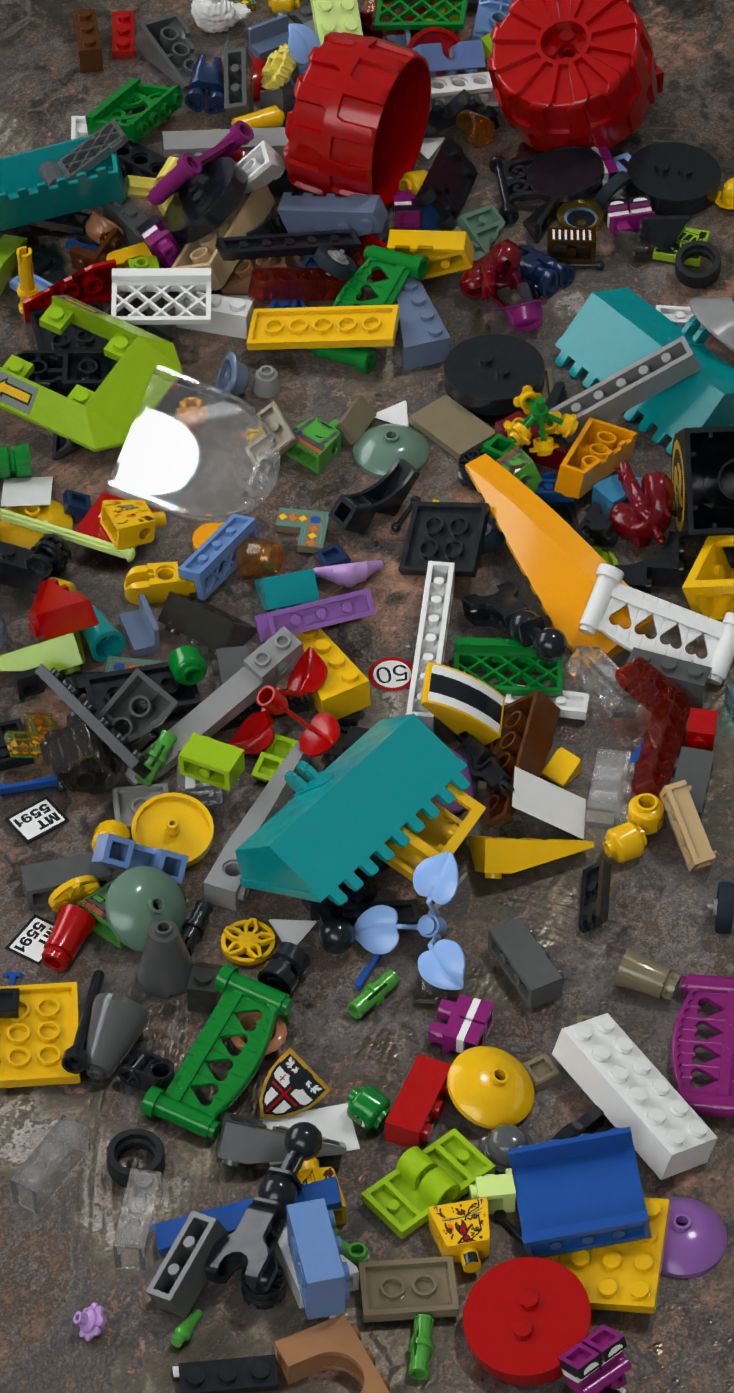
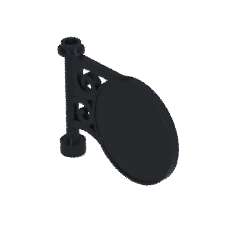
(561, 172)

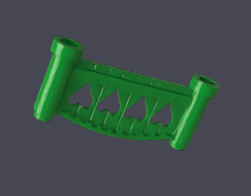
(398, 269)
(239, 996)

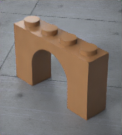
(329, 1346)

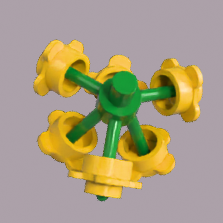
(549, 423)

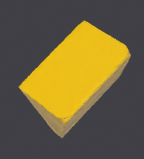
(562, 767)

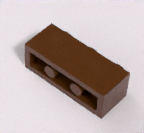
(87, 40)

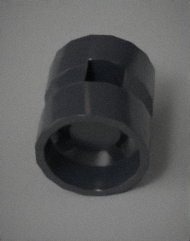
(285, 967)

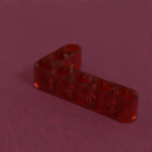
(297, 283)
(667, 724)

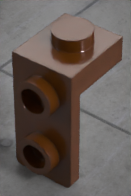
(84, 257)

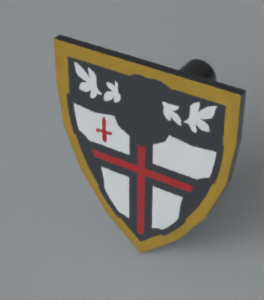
(290, 1087)

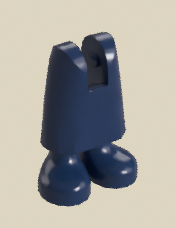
(206, 77)
(545, 271)

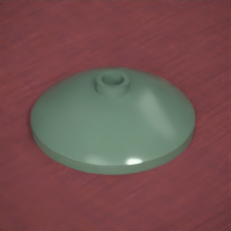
(384, 444)
(131, 904)

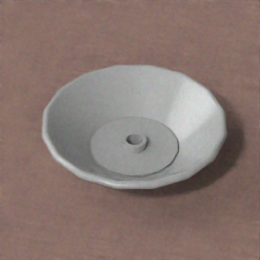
(716, 316)

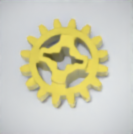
(278, 69)

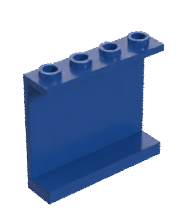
(579, 1193)

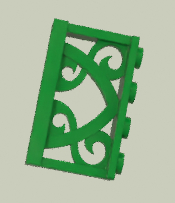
(159, 105)

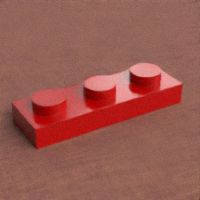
(123, 35)

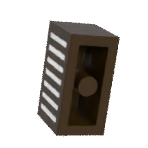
(572, 244)

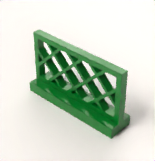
(419, 22)
(507, 654)

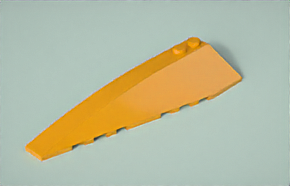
(549, 554)

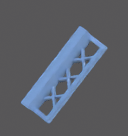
(217, 550)

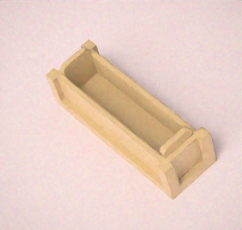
(687, 825)

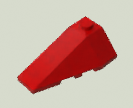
(86, 285)
(59, 611)

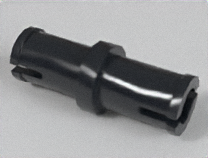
(195, 926)

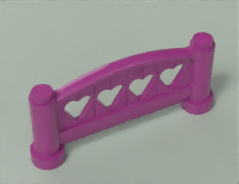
(189, 166)
(717, 1097)

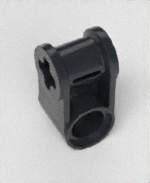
(146, 1070)

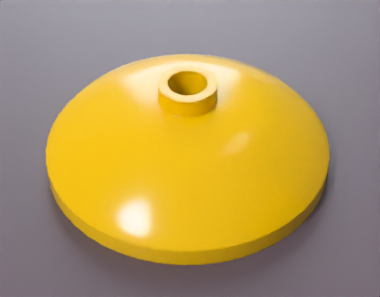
(26, 537)
(484, 1097)

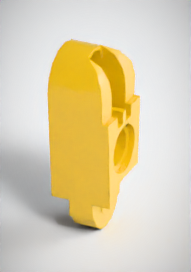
(155, 582)

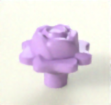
(90, 1321)

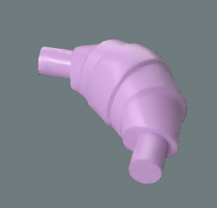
(349, 573)

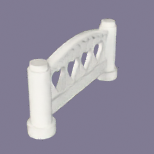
(611, 596)

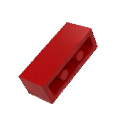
(418, 1103)

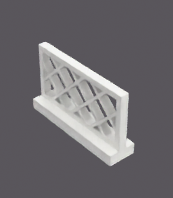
(162, 281)

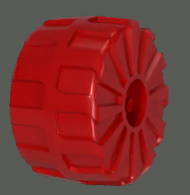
(573, 71)
(357, 117)

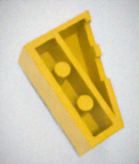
(446, 250)

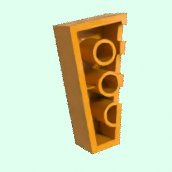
(593, 457)

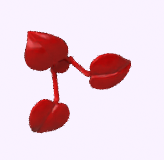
(322, 733)

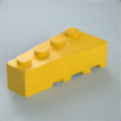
(345, 686)

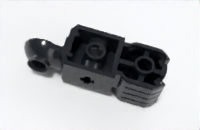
(67, 369)

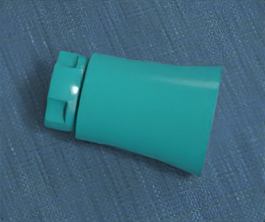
(104, 638)

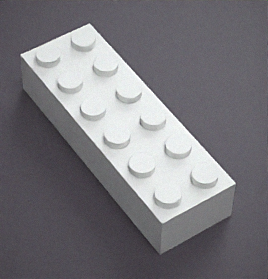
(634, 1095)

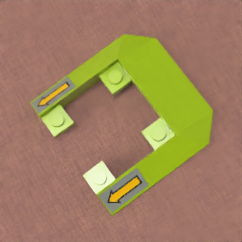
(87, 417)

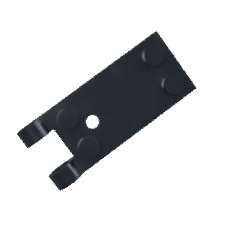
(447, 184)
(102, 686)

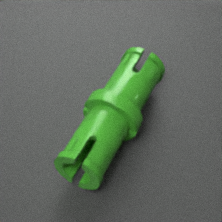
(165, 743)
(362, 1004)
(421, 1347)

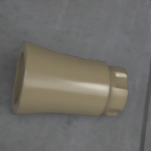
(646, 976)

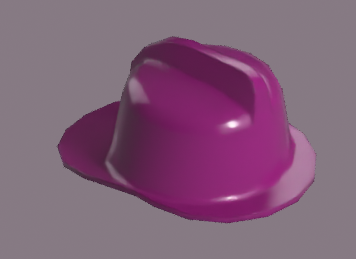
(525, 315)

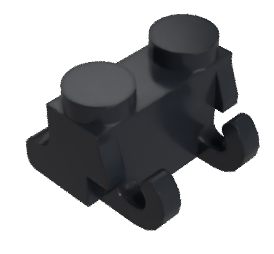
(598, 527)

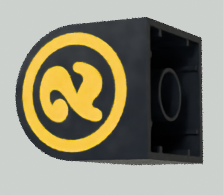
(703, 475)

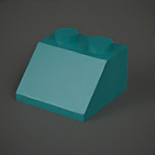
(287, 589)

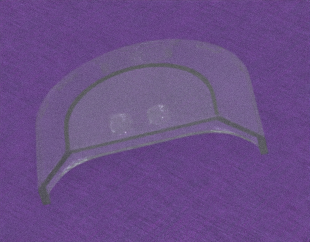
(195, 452)

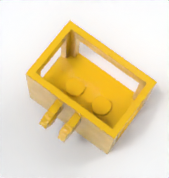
(711, 580)
(438, 836)

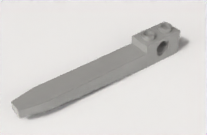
(261, 668)
(223, 882)

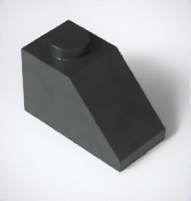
(200, 988)

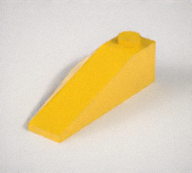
(510, 855)

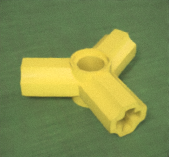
(140, 186)

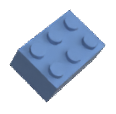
(317, 1258)

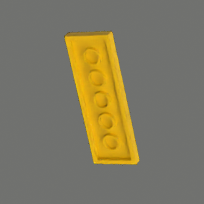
(323, 327)

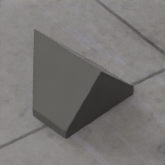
(282, 98)

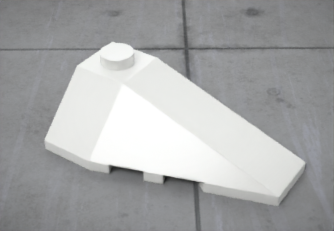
(261, 166)

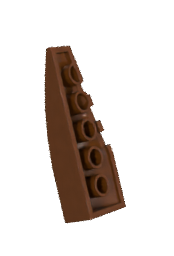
(524, 744)

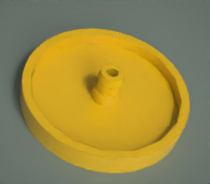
(174, 824)

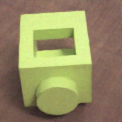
(498, 1190)

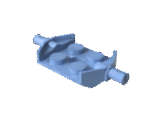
(486, 12)

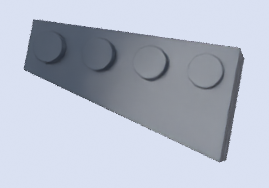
(330, 212)
(420, 328)

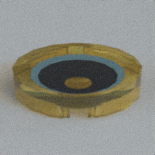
(580, 215)

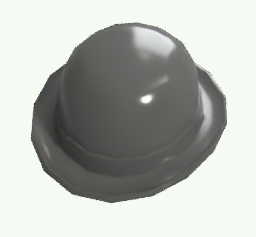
(497, 1141)

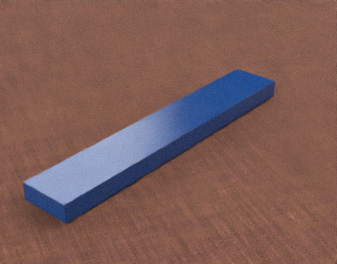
(231, 1214)

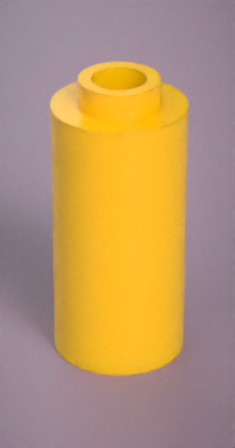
(265, 118)

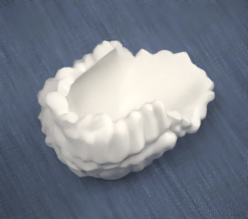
(218, 14)

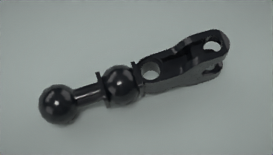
(516, 620)
(335, 933)
(264, 1219)

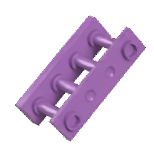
(316, 614)

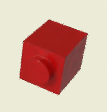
(701, 729)

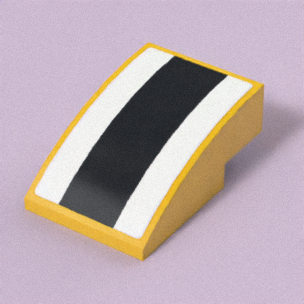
(463, 702)

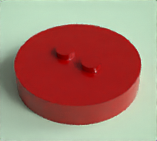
(525, 1319)

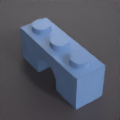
(467, 58)
(125, 854)

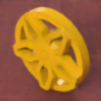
(73, 891)
(248, 942)

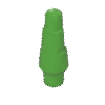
(186, 1328)

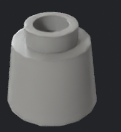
(266, 382)

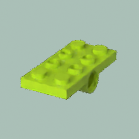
(425, 1180)

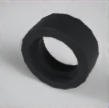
(703, 249)
(130, 1140)

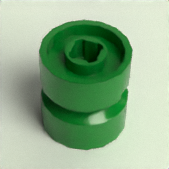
(15, 461)

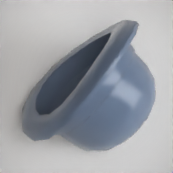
(233, 375)

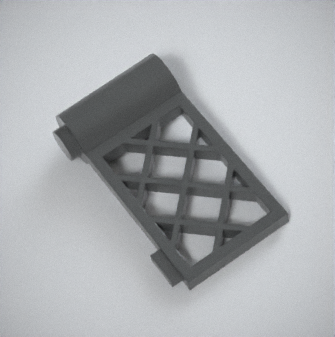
(51, 170)

